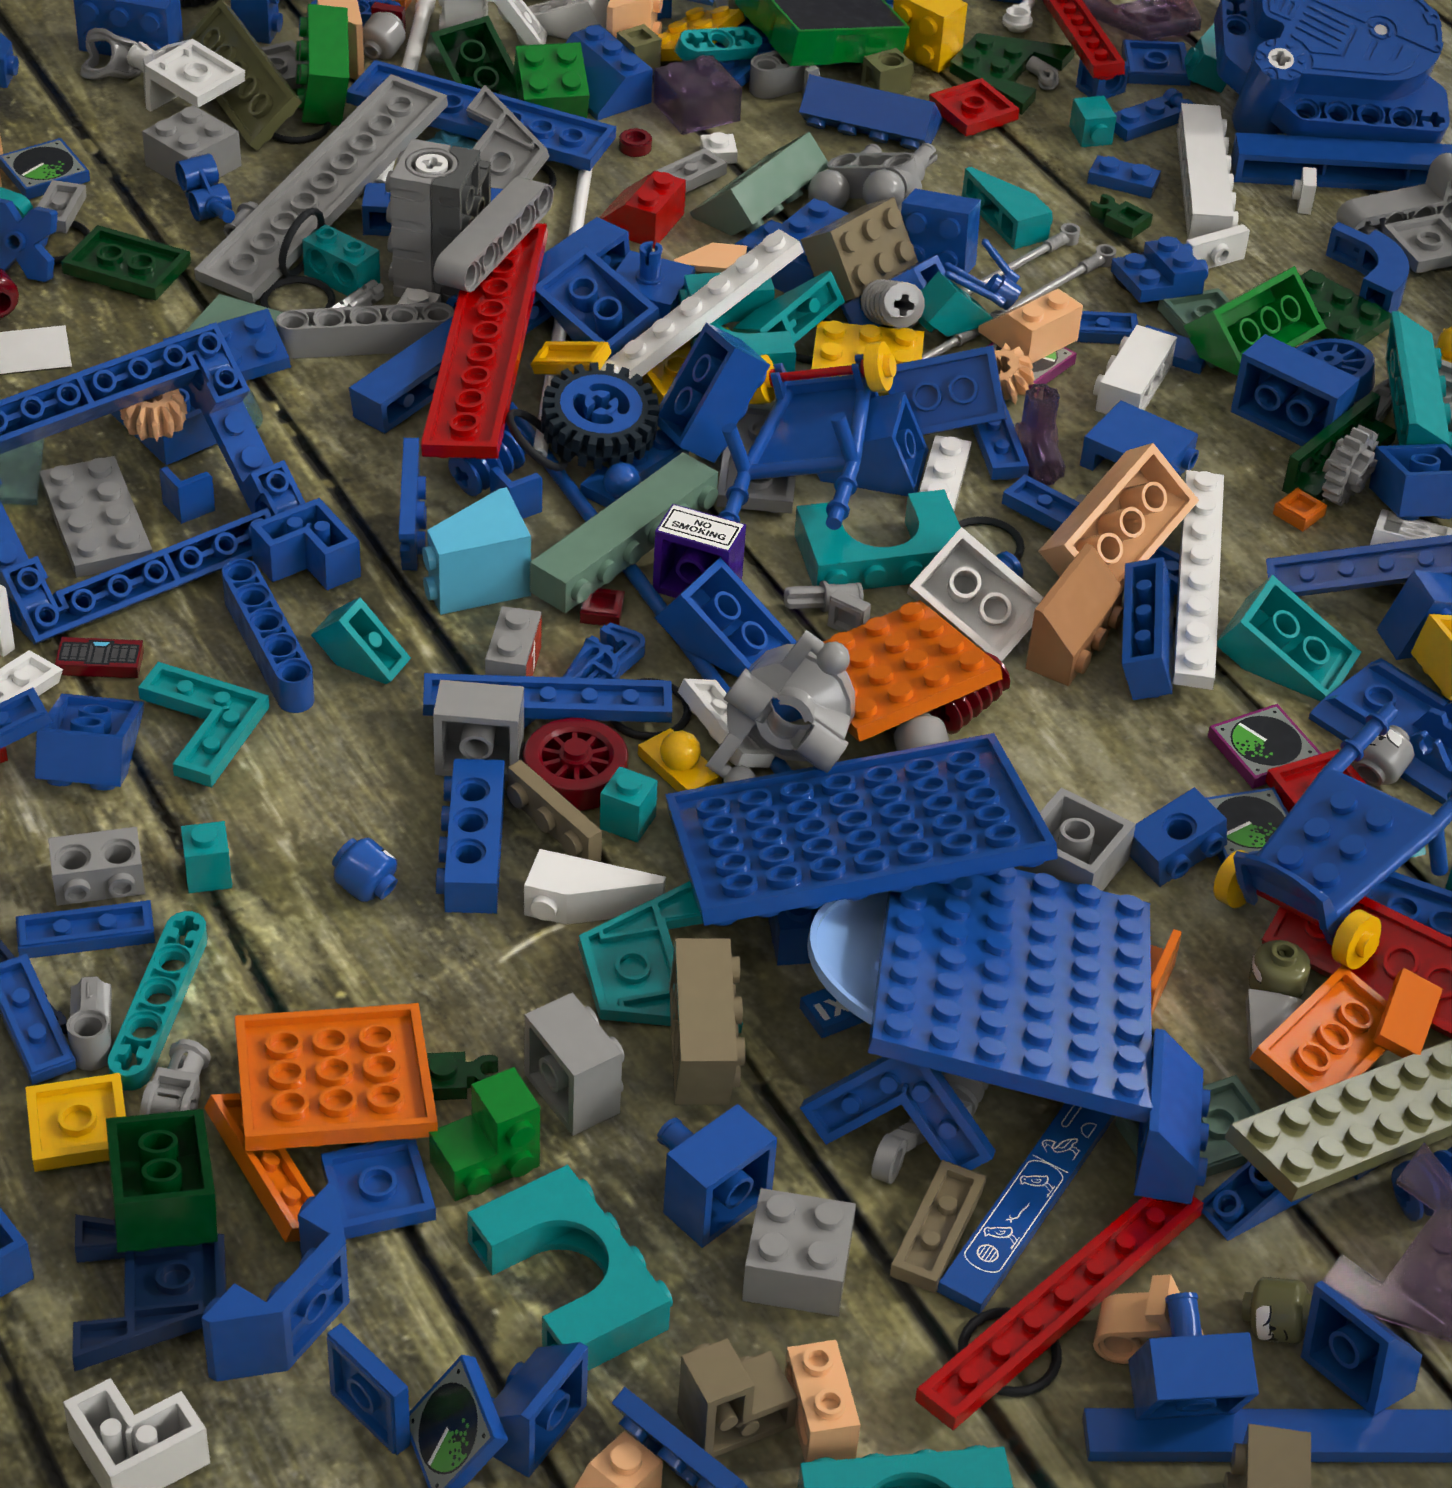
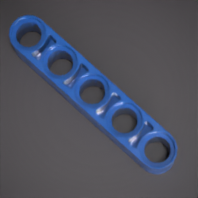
(268, 635)

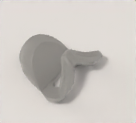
(118, 64)

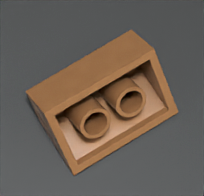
(1075, 618)

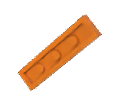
(269, 1172)

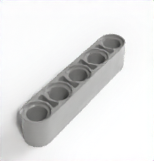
(493, 234)
(358, 328)

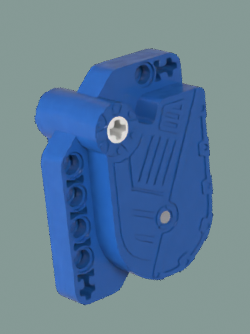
(1333, 68)

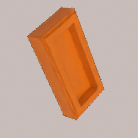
(1407, 1014)

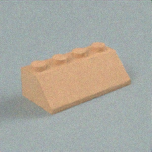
(1124, 513)

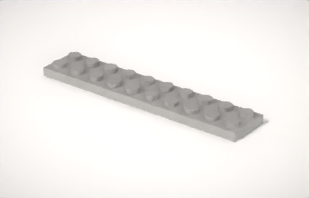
(326, 180)

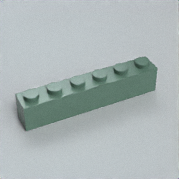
(619, 533)

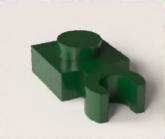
(1122, 218)
(453, 1075)

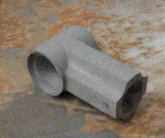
(90, 1023)

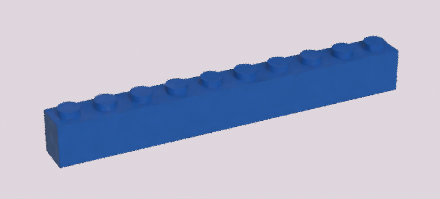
(410, 377)

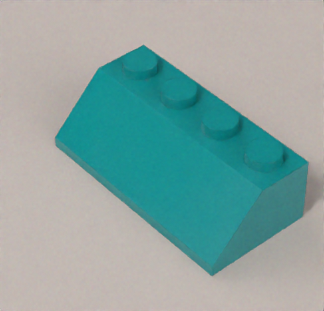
(1416, 384)

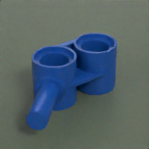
(197, 181)

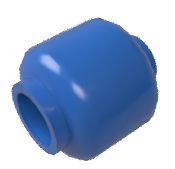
(365, 869)

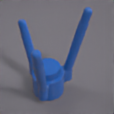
(999, 289)

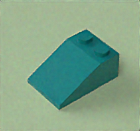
(1287, 642)

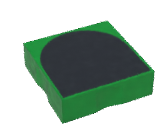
(827, 29)

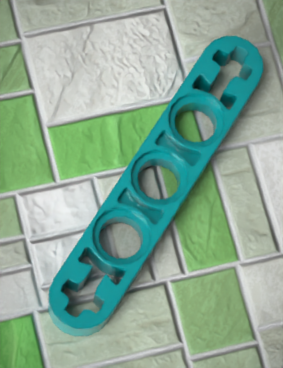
(158, 1016)

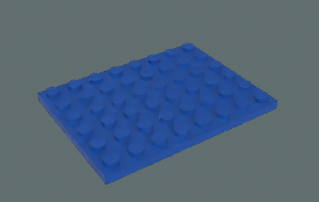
(856, 829)
(1021, 988)

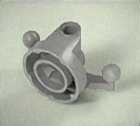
(800, 675)

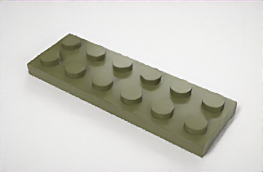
(265, 97)

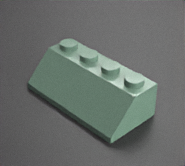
(763, 187)

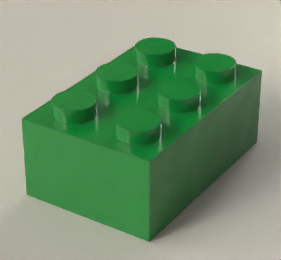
(323, 64)

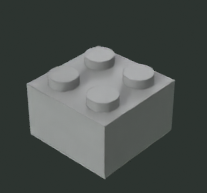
(187, 136)
(477, 724)
(1089, 841)
(573, 1063)
(798, 1252)

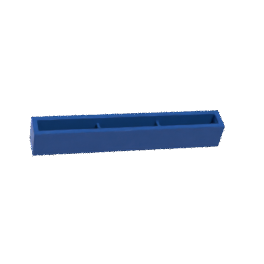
(1337, 160)

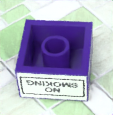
(690, 543)

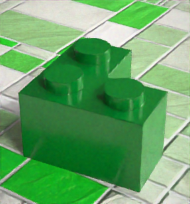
(492, 1142)

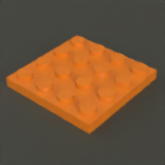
(909, 667)
(334, 1077)

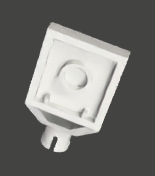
(183, 71)

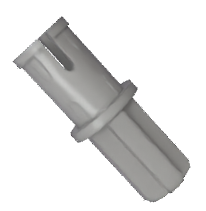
(818, 596)

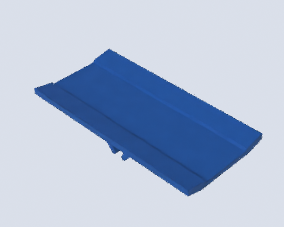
(1421, 713)

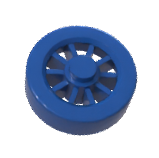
(1348, 357)

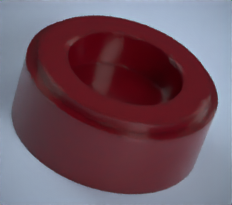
(635, 142)

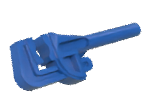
(598, 657)

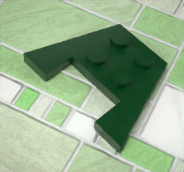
(1003, 60)

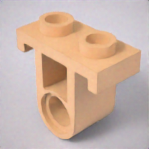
(1132, 1319)

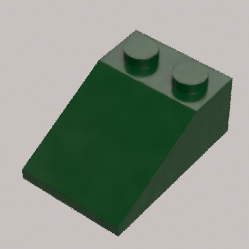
(472, 56)

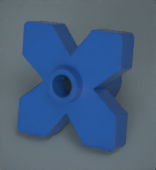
(26, 240)

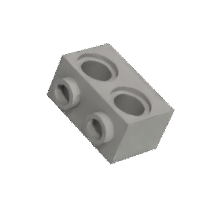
(96, 866)

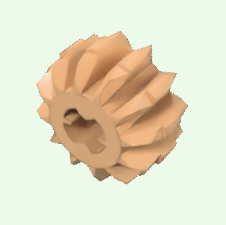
(1014, 372)
(156, 416)

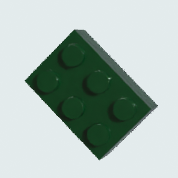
(161, 1180)

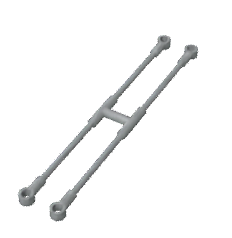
(1068, 236)

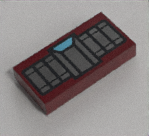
(100, 657)

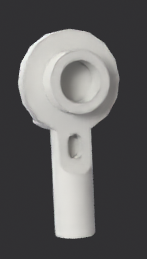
(1018, 16)

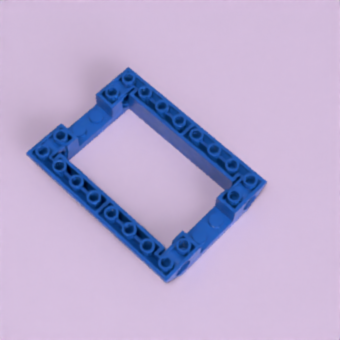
(191, 359)

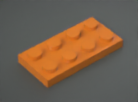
(1325, 1037)

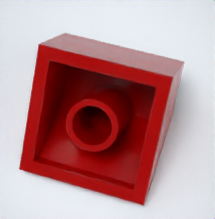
(649, 207)

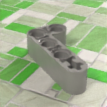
(1431, 198)

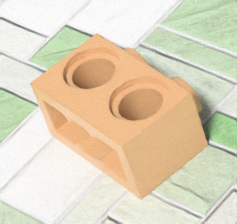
(825, 1406)

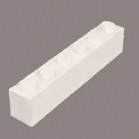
(1205, 170)

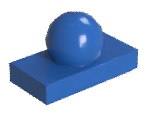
(610, 483)

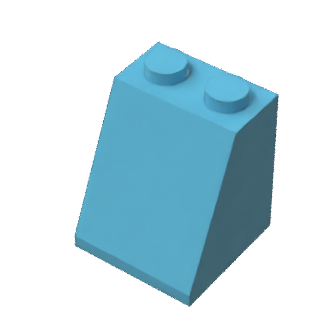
(478, 556)

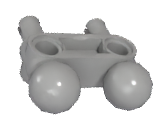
(871, 175)

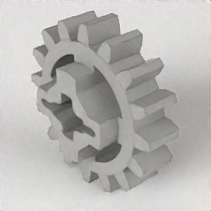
(1350, 465)

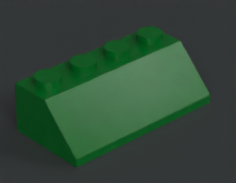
(1273, 308)

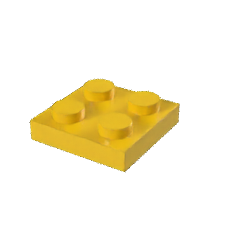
(70, 1120)

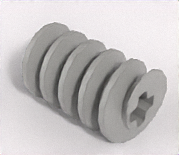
(892, 303)

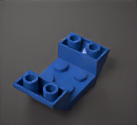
(262, 1337)

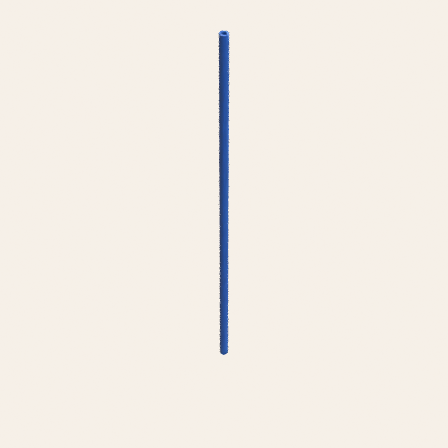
(632, 572)

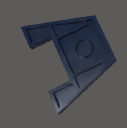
(162, 1292)

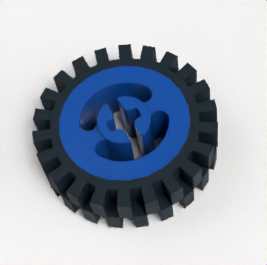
(599, 415)

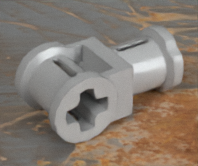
(178, 1084)

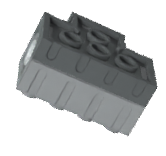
(431, 202)

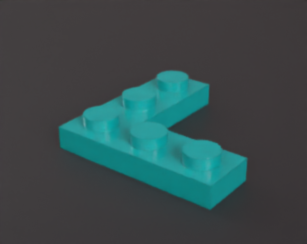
(228, 715)

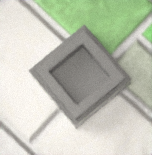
(847, 611)

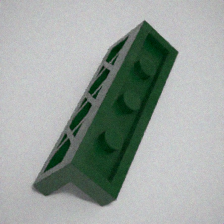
(1307, 463)

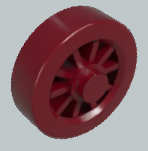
(576, 758)

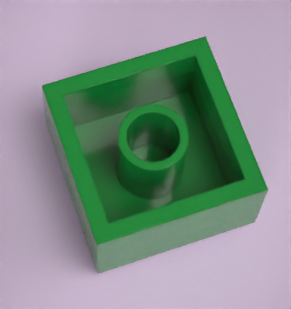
(553, 77)

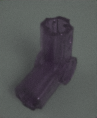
(1040, 434)

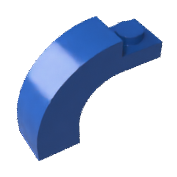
(1376, 258)

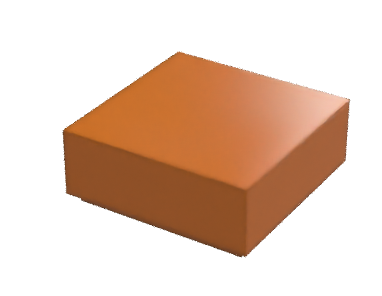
(1300, 509)

